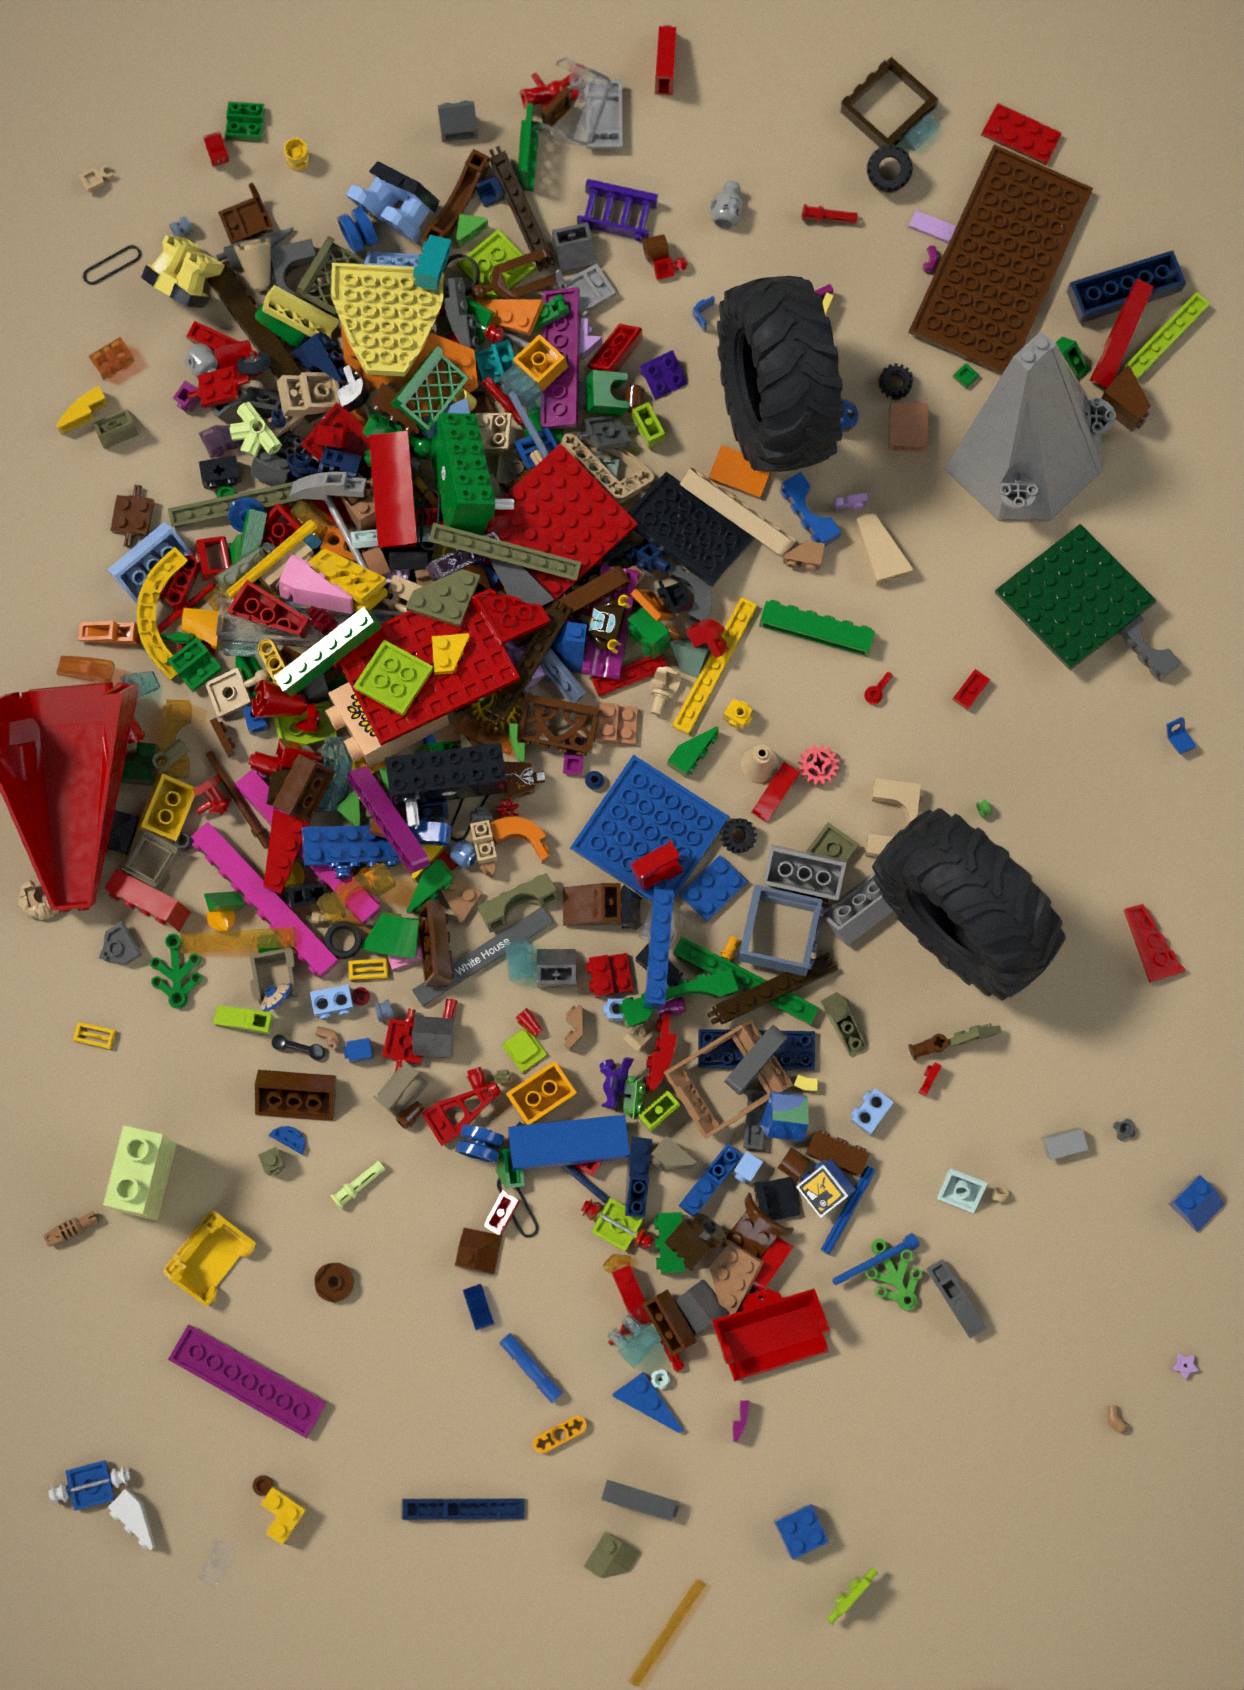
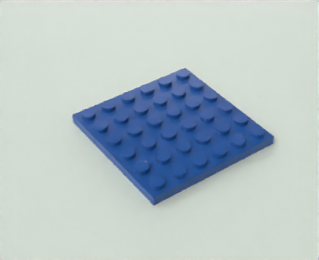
(641, 816)

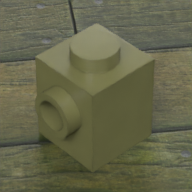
(272, 1161)

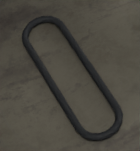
(116, 270)
(422, 517)
(514, 1218)

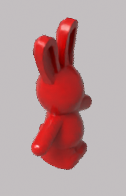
(544, 93)

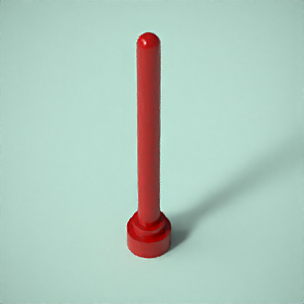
(190, 604)

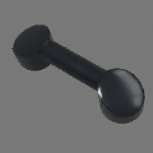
(315, 1051)

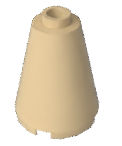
(256, 262)
(759, 763)

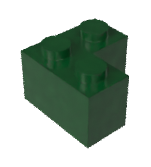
(142, 769)

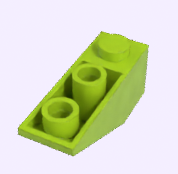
(244, 1019)

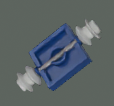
(89, 1485)

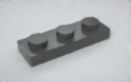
(753, 1132)

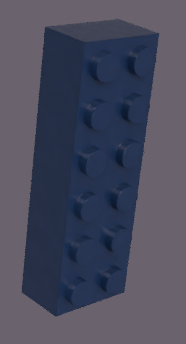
(1108, 290)

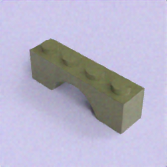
(537, 891)

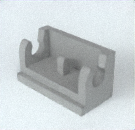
(1064, 1143)

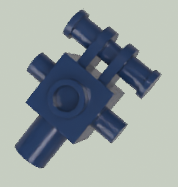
(648, 557)

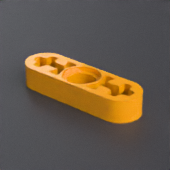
(575, 1432)

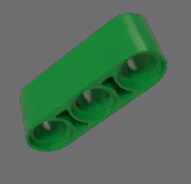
(280, 328)

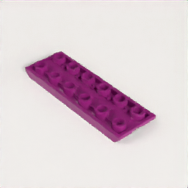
(604, 662)

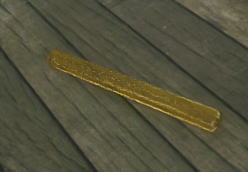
(667, 1633)

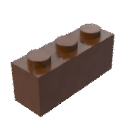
(844, 1156)
(669, 1322)

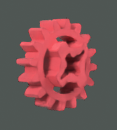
(825, 762)

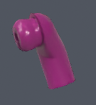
(933, 258)

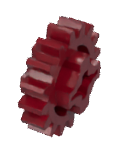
(321, 620)

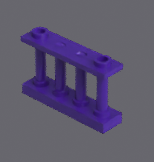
(629, 197)

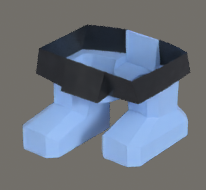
(388, 189)

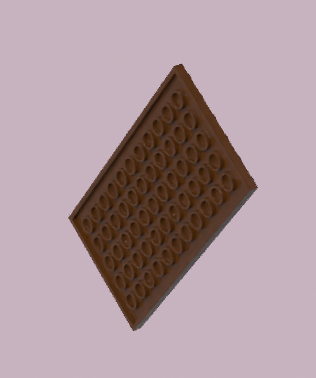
(1000, 260)

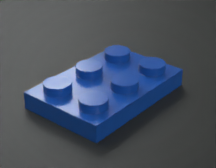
(713, 888)

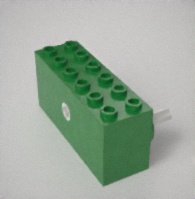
(463, 474)

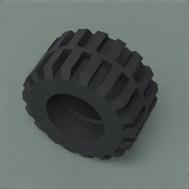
(873, 168)

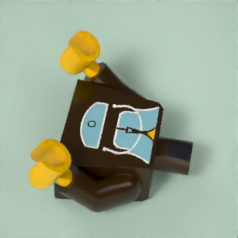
(606, 623)

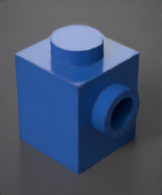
(254, 723)

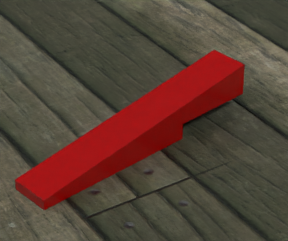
(1121, 334)

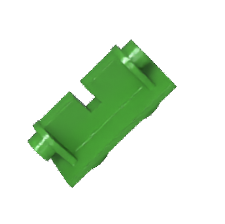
(636, 1089)

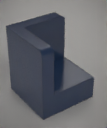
(490, 191)

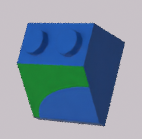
(786, 1116)

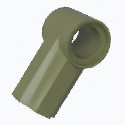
(171, 754)

